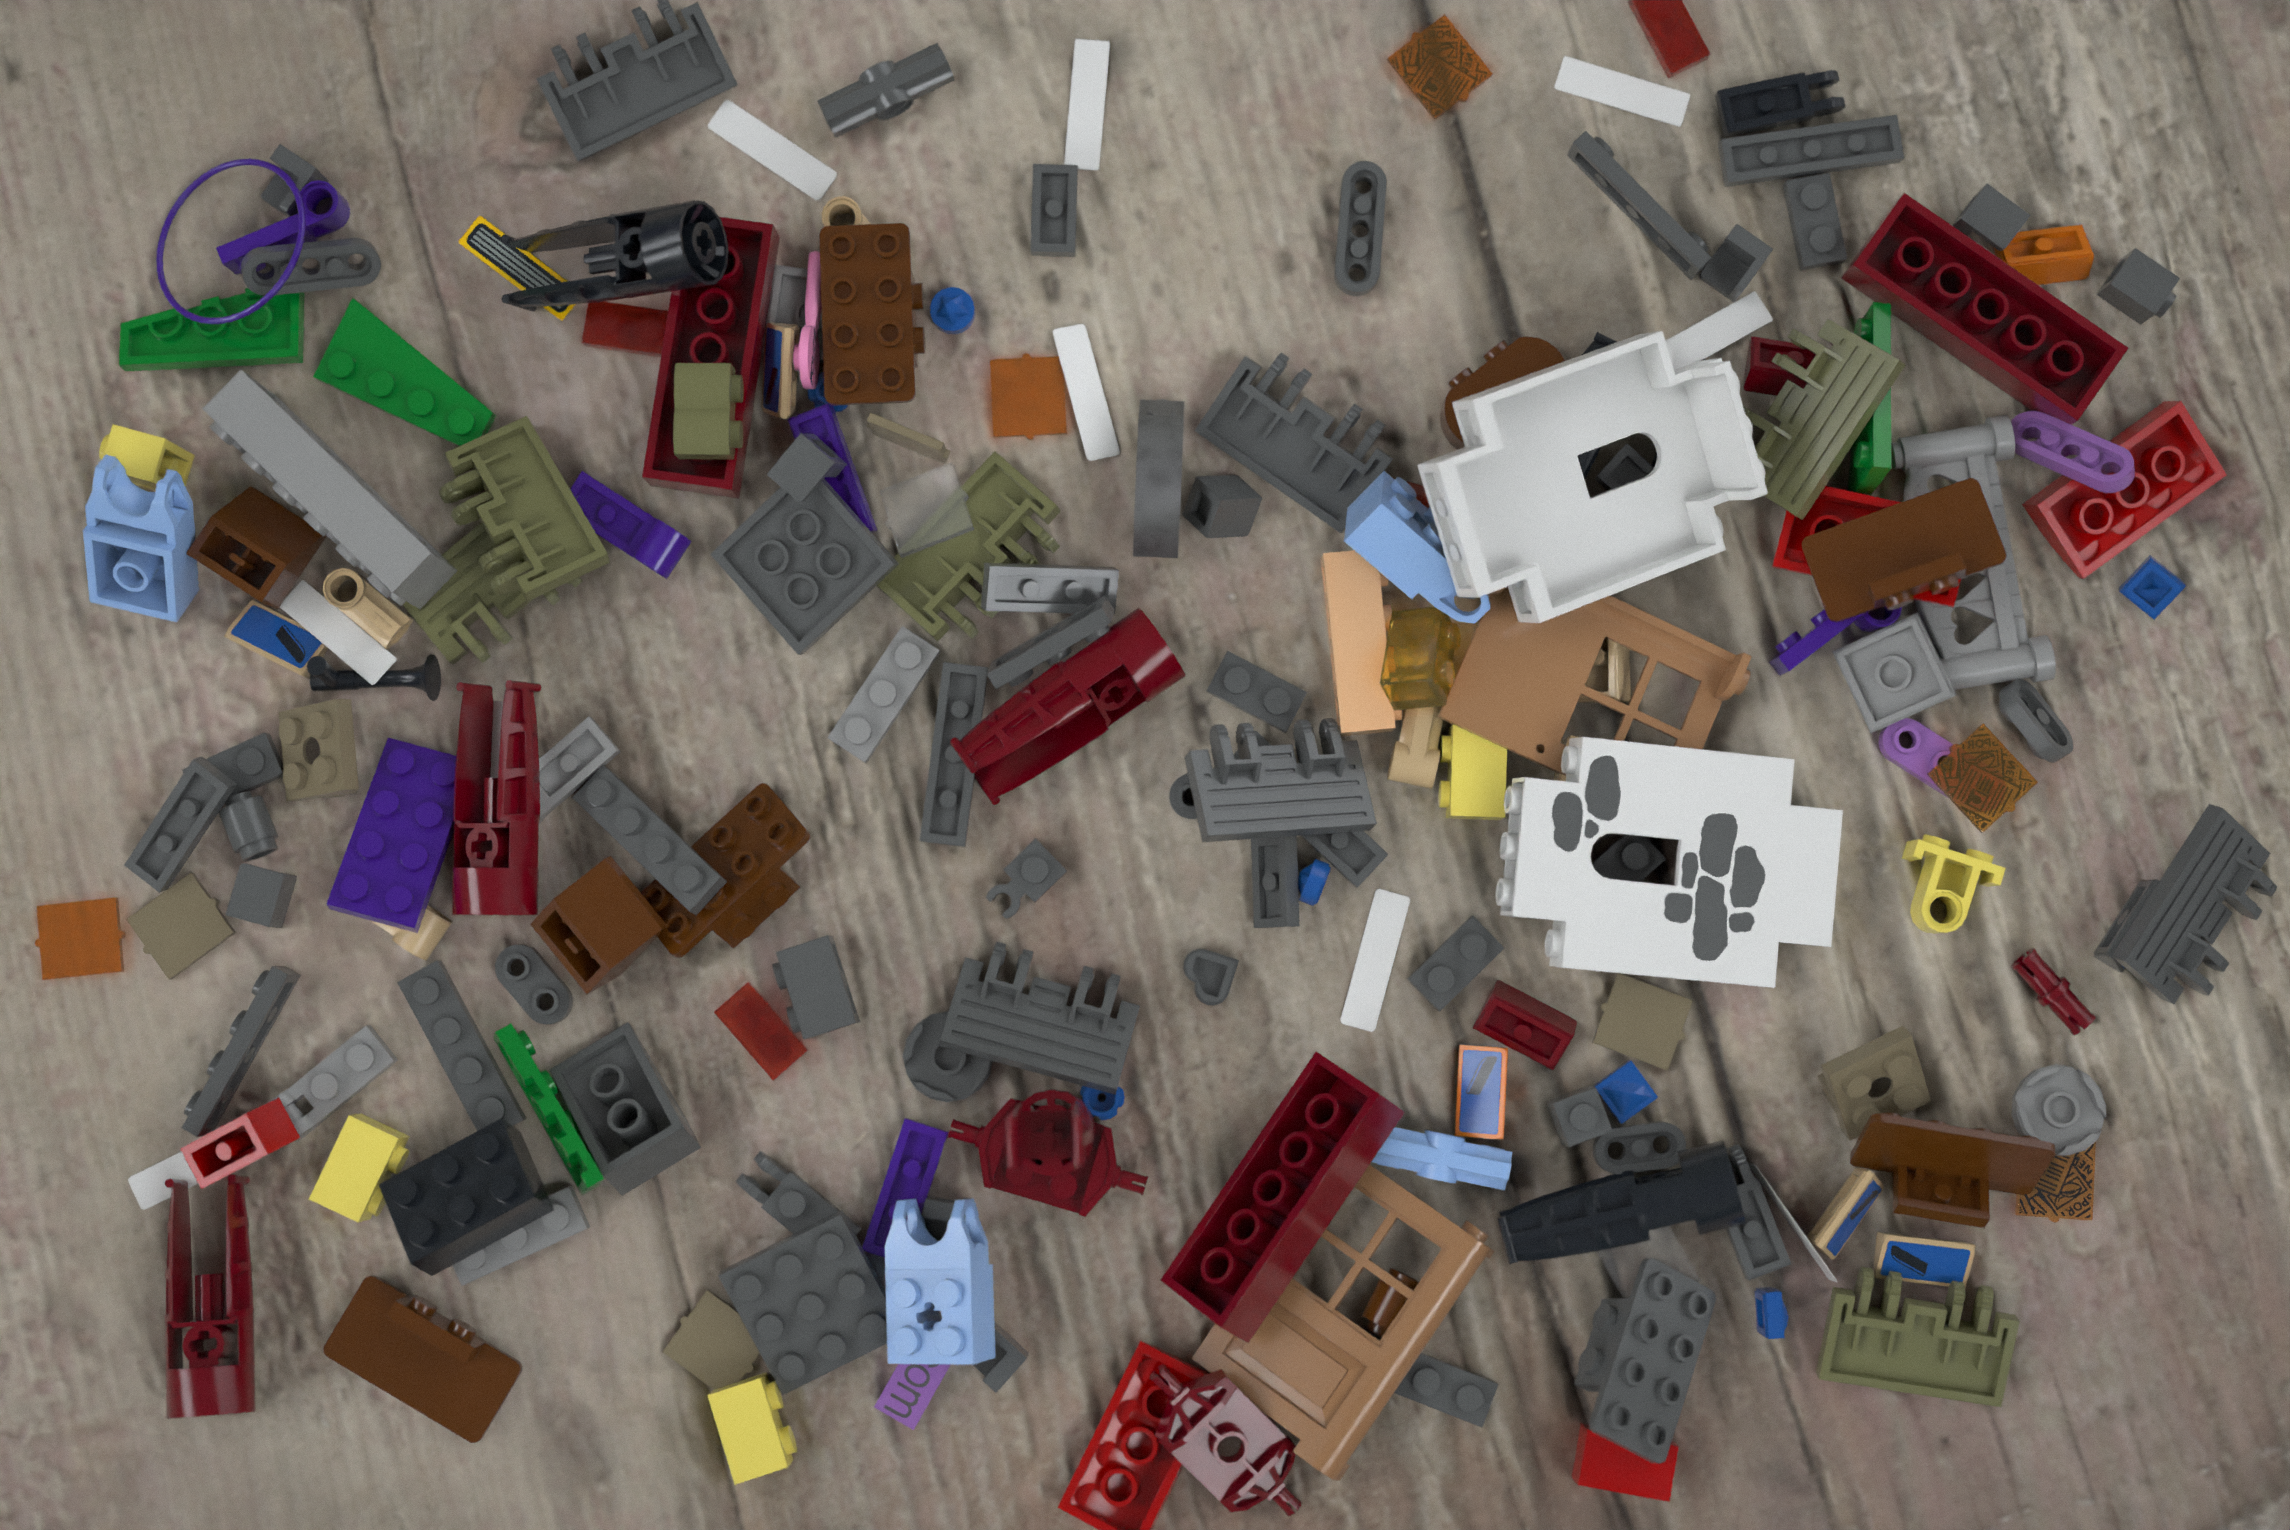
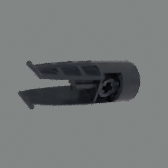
(673, 243)
(1625, 1208)

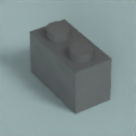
(815, 987)

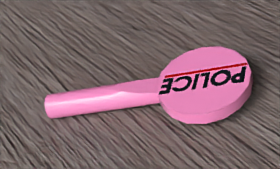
(806, 353)

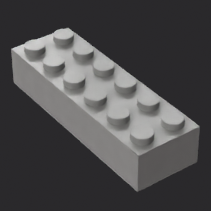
(328, 492)

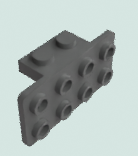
(1645, 1358)

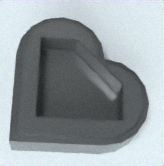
(1211, 975)

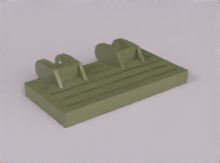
(1822, 418)
(523, 501)
(939, 575)
(468, 598)
(1922, 1350)

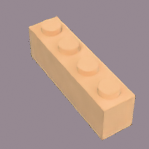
(1357, 642)

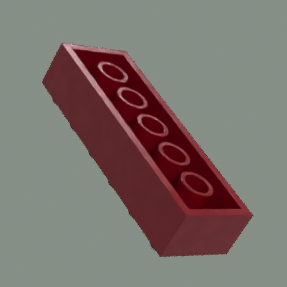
(1984, 312)
(714, 326)
(1281, 1197)

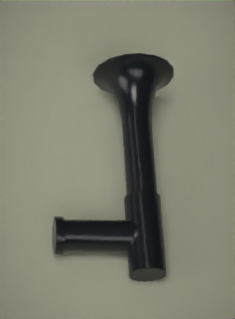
(424, 677)

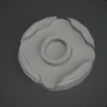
(2059, 1108)

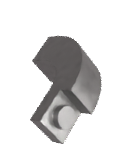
(1158, 478)

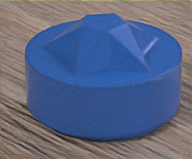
(952, 310)
(1312, 881)

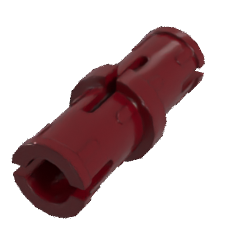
(2053, 991)

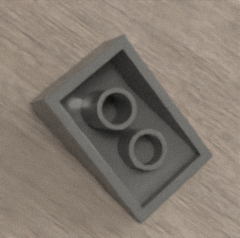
(624, 1109)

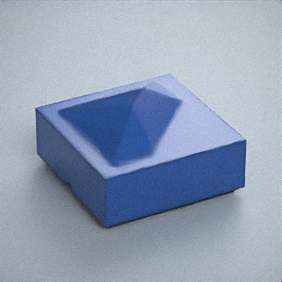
(2152, 587)
(1625, 1091)
(1770, 1313)

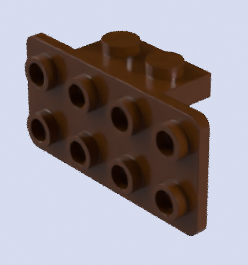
(869, 314)
(1904, 551)
(748, 853)
(1948, 1169)
(423, 1358)

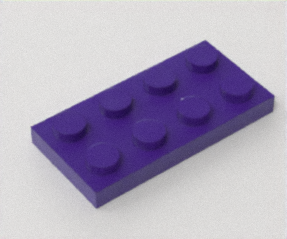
(398, 838)

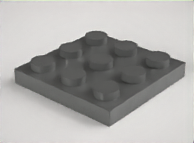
(804, 562)
(810, 1302)

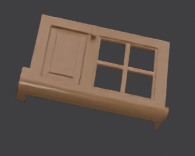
(1527, 677)
(1323, 1370)

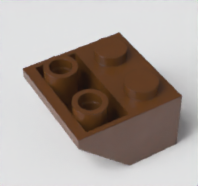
(257, 546)
(599, 925)

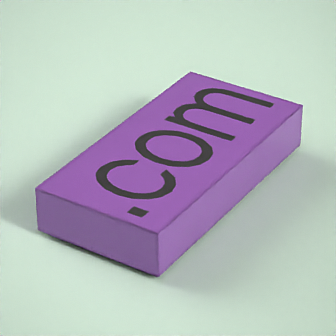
(910, 1391)

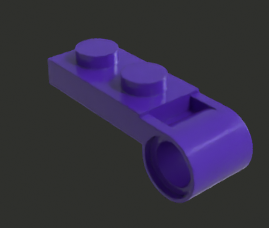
(286, 230)
(629, 526)
(1797, 648)

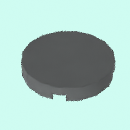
(941, 1071)

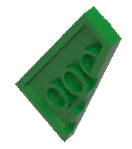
(175, 342)
(393, 376)
(1872, 449)
(541, 1093)

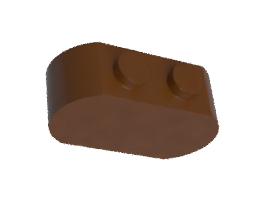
(1503, 365)

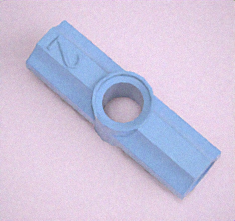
(1445, 1158)

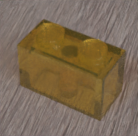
(1419, 658)

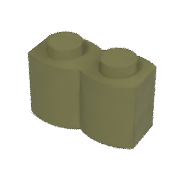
(706, 411)

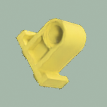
(1949, 878)

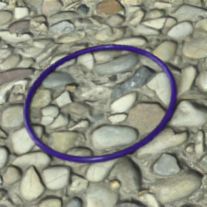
(295, 256)

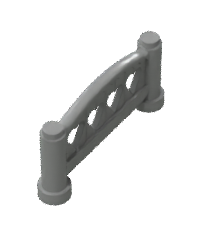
(2003, 648)

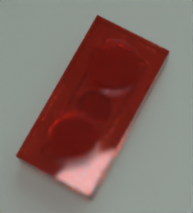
(1670, 34)
(625, 328)
(761, 1031)

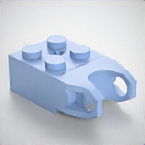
(140, 543)
(1404, 544)
(937, 1276)

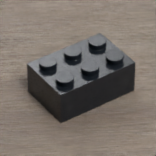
(465, 1197)

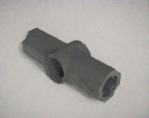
(886, 90)

